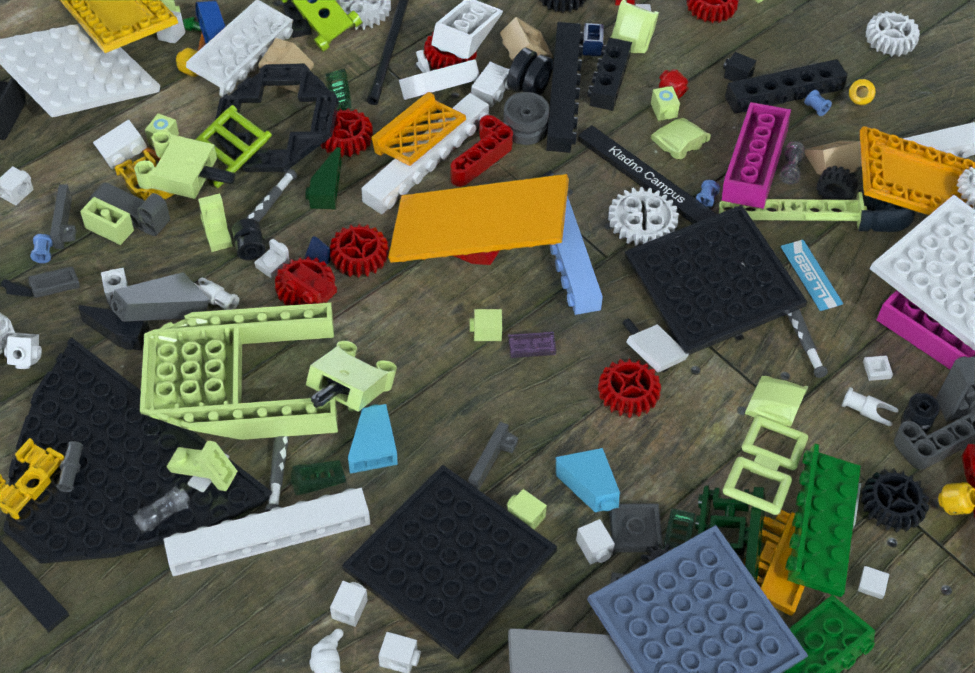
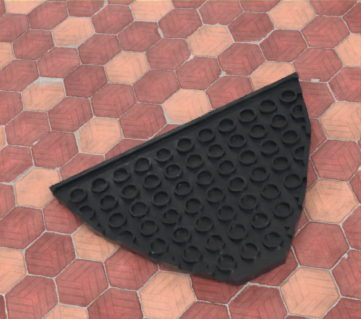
(119, 469)

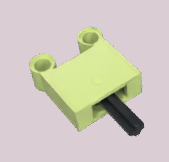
(182, 166)
(348, 378)

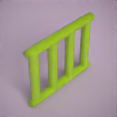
(247, 150)

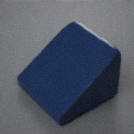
(318, 250)

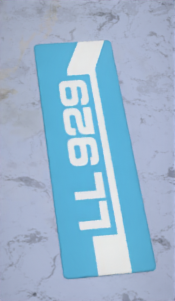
(811, 275)

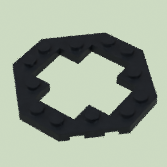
(299, 143)

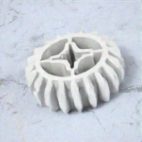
(892, 33)

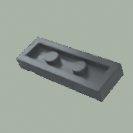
(60, 230)
(499, 441)

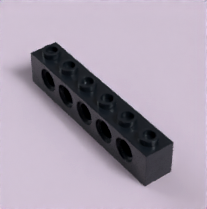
(786, 85)

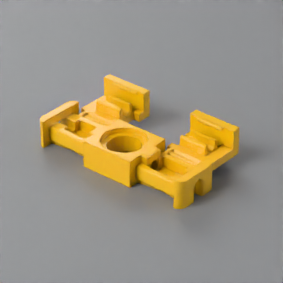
(131, 179)
(44, 466)

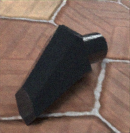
(16, 288)

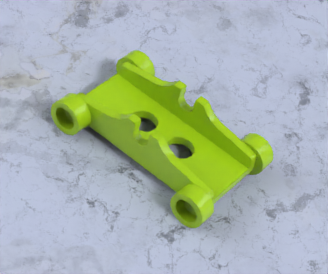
(328, 27)

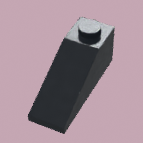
(106, 322)

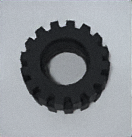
(840, 177)

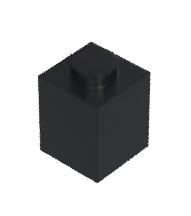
(739, 67)

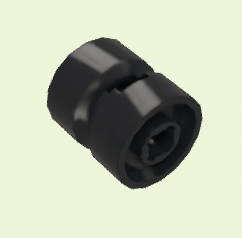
(248, 239)
(922, 410)

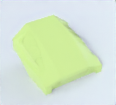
(635, 26)
(680, 137)
(776, 400)

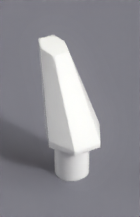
(422, 62)

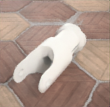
(217, 295)
(867, 406)

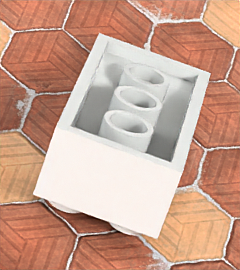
(465, 28)

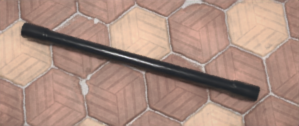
(376, 88)

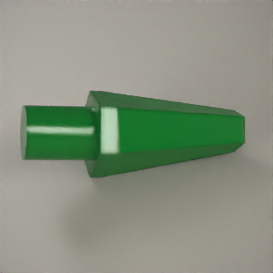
(191, 23)

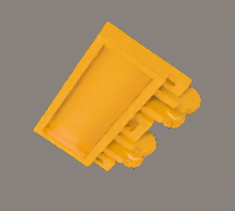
(780, 592)

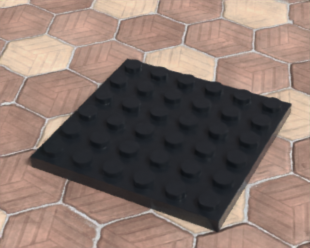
(703, 286)
(449, 560)

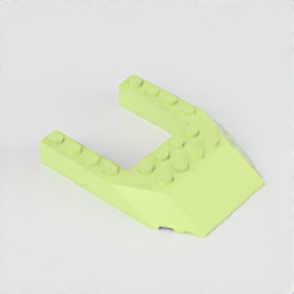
(197, 372)

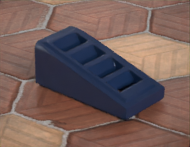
(593, 39)

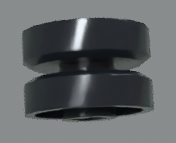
(530, 72)

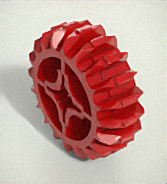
(712, 9)
(440, 59)
(350, 133)
(359, 250)
(292, 298)
(632, 395)

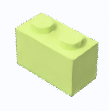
(107, 220)

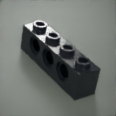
(610, 74)

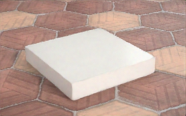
(657, 348)

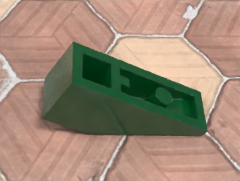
(325, 183)

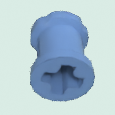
(818, 102)
(708, 193)
(41, 250)

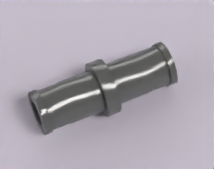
(69, 466)

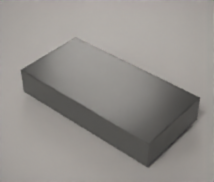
(53, 282)

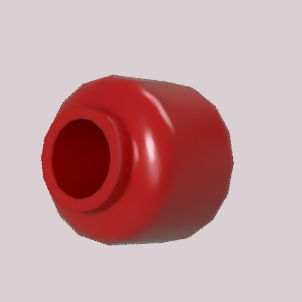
(674, 79)

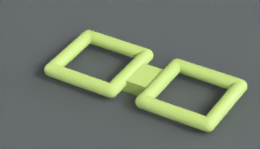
(766, 465)

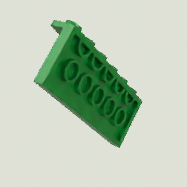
(823, 523)
(831, 638)

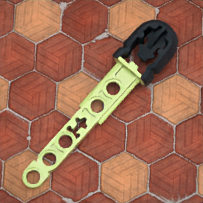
(865, 210)

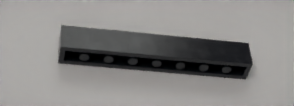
(564, 90)

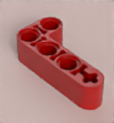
(494, 144)

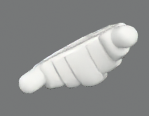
(325, 655)

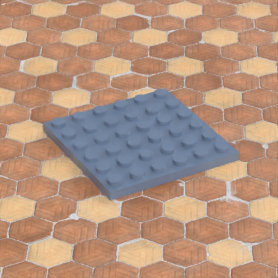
(696, 614)

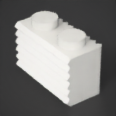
(491, 84)

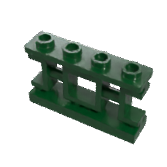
(748, 536)

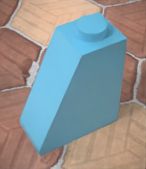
(373, 441)
(589, 478)

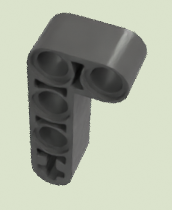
(145, 215)
(952, 437)

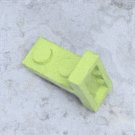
(214, 222)
(204, 463)

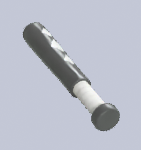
(267, 202)
(807, 343)
(277, 470)

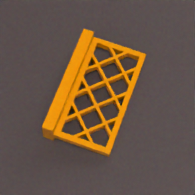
(409, 122)

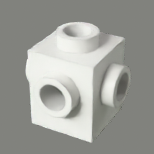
(23, 350)

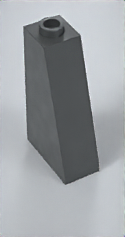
(159, 299)

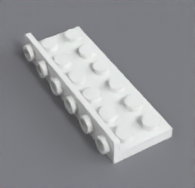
(240, 46)

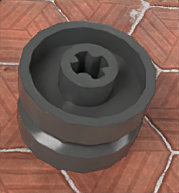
(527, 117)

